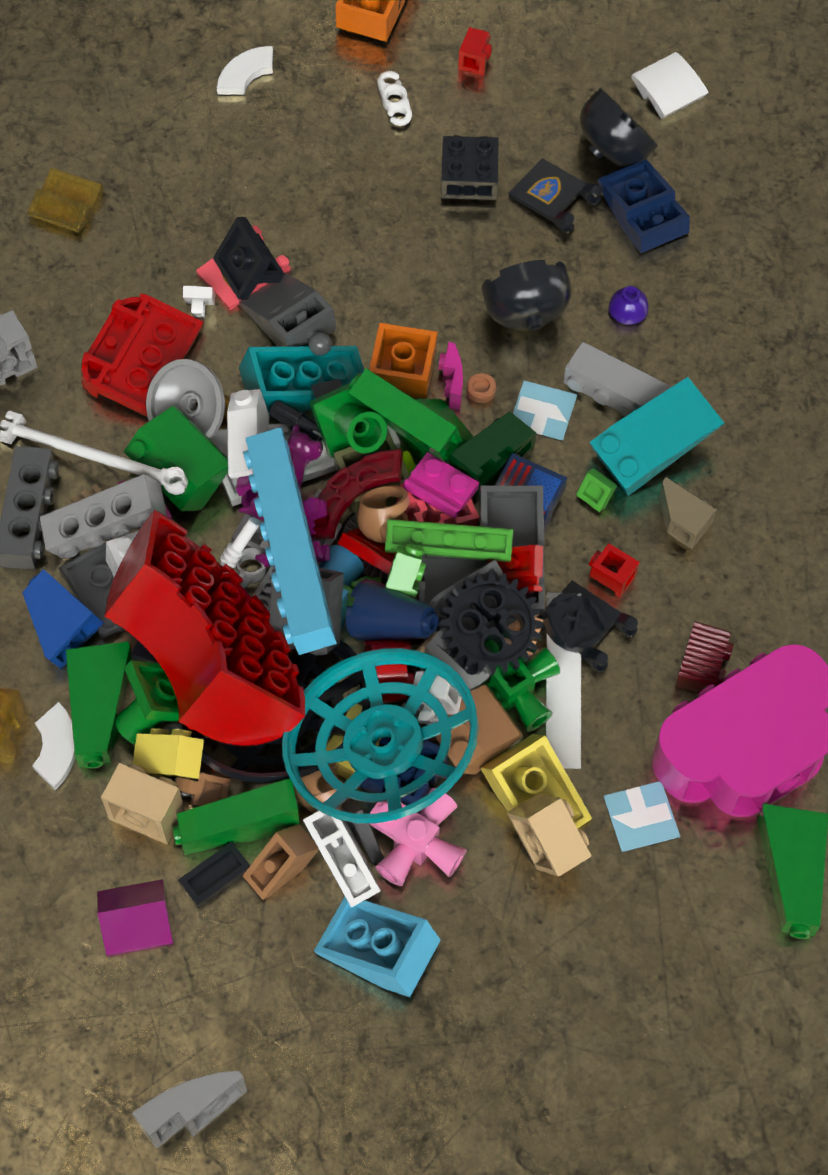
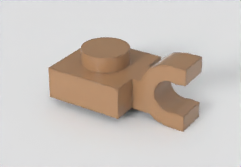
(205, 789)

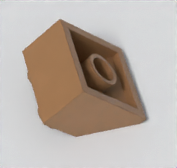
(494, 735)

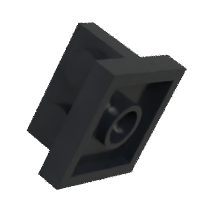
(246, 259)

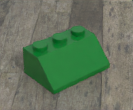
(177, 442)

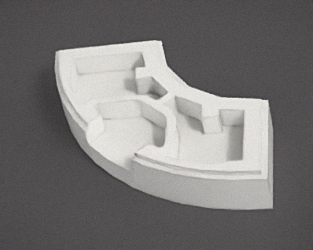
(244, 69)
(57, 748)

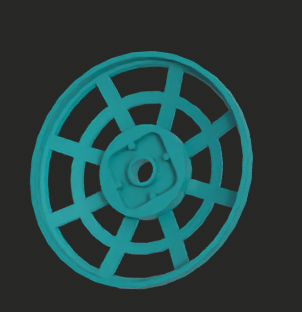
(378, 723)

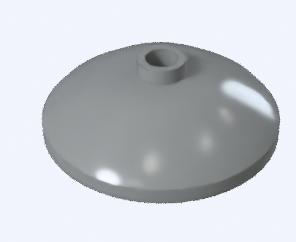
(182, 385)

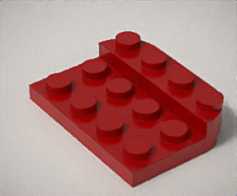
(134, 346)

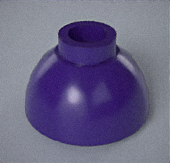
(628, 305)

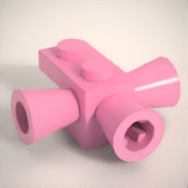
(417, 838)

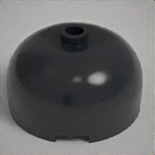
(614, 131)
(528, 294)

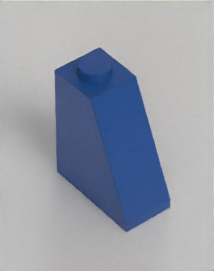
(58, 617)

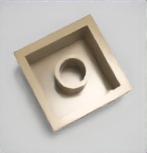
(143, 802)
(550, 834)

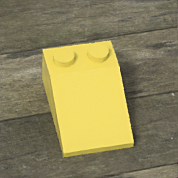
(529, 770)

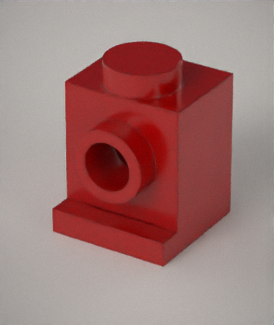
(475, 51)
(617, 561)

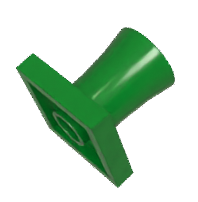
(346, 423)
(153, 702)

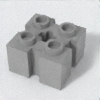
(14, 348)

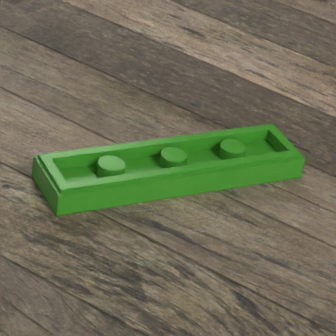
(451, 540)

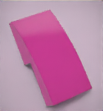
(452, 370)

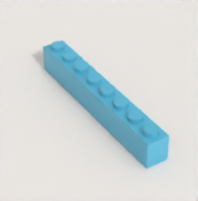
(290, 542)

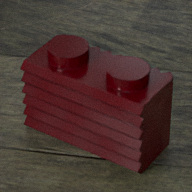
(704, 658)

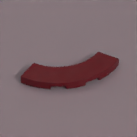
(352, 482)

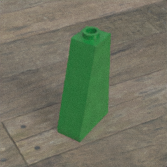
(405, 415)
(96, 698)
(238, 818)
(795, 861)

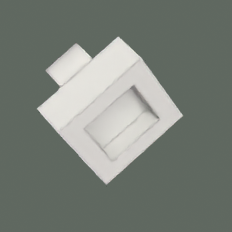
(198, 297)

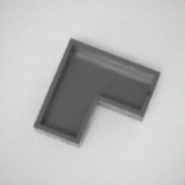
(499, 507)

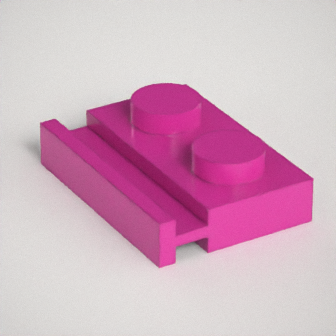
(441, 485)

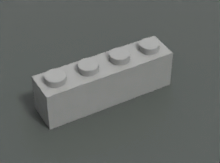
(610, 380)

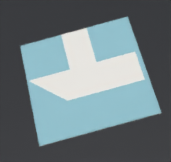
(545, 409)
(641, 816)

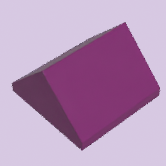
(134, 917)

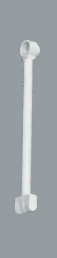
(172, 479)

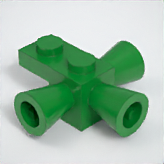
(518, 686)

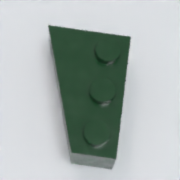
(490, 450)

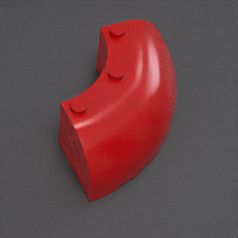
(206, 636)

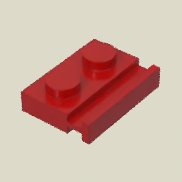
(367, 549)
(525, 566)

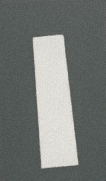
(564, 700)

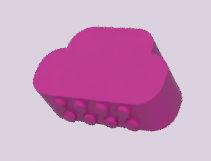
(748, 735)

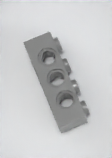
(87, 516)

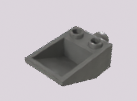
(292, 315)

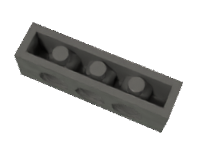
(26, 465)

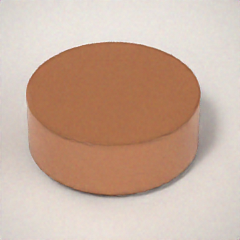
(481, 388)

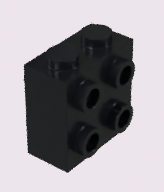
(469, 167)

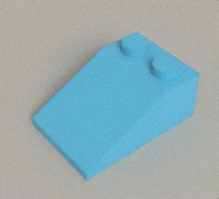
(379, 945)

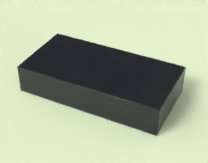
(214, 875)

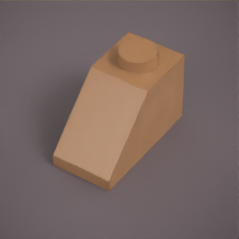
(280, 860)

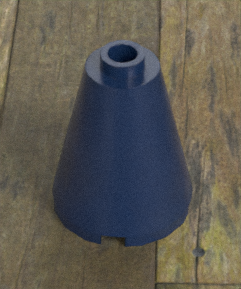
(387, 614)

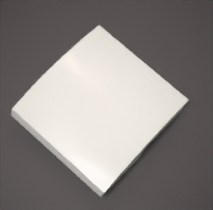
(669, 84)

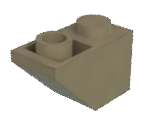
(685, 514)

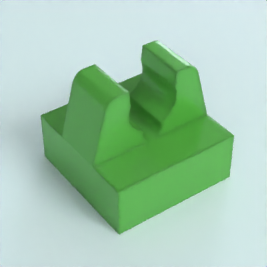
(596, 490)

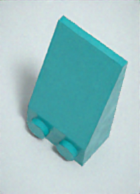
(289, 372)
(656, 435)

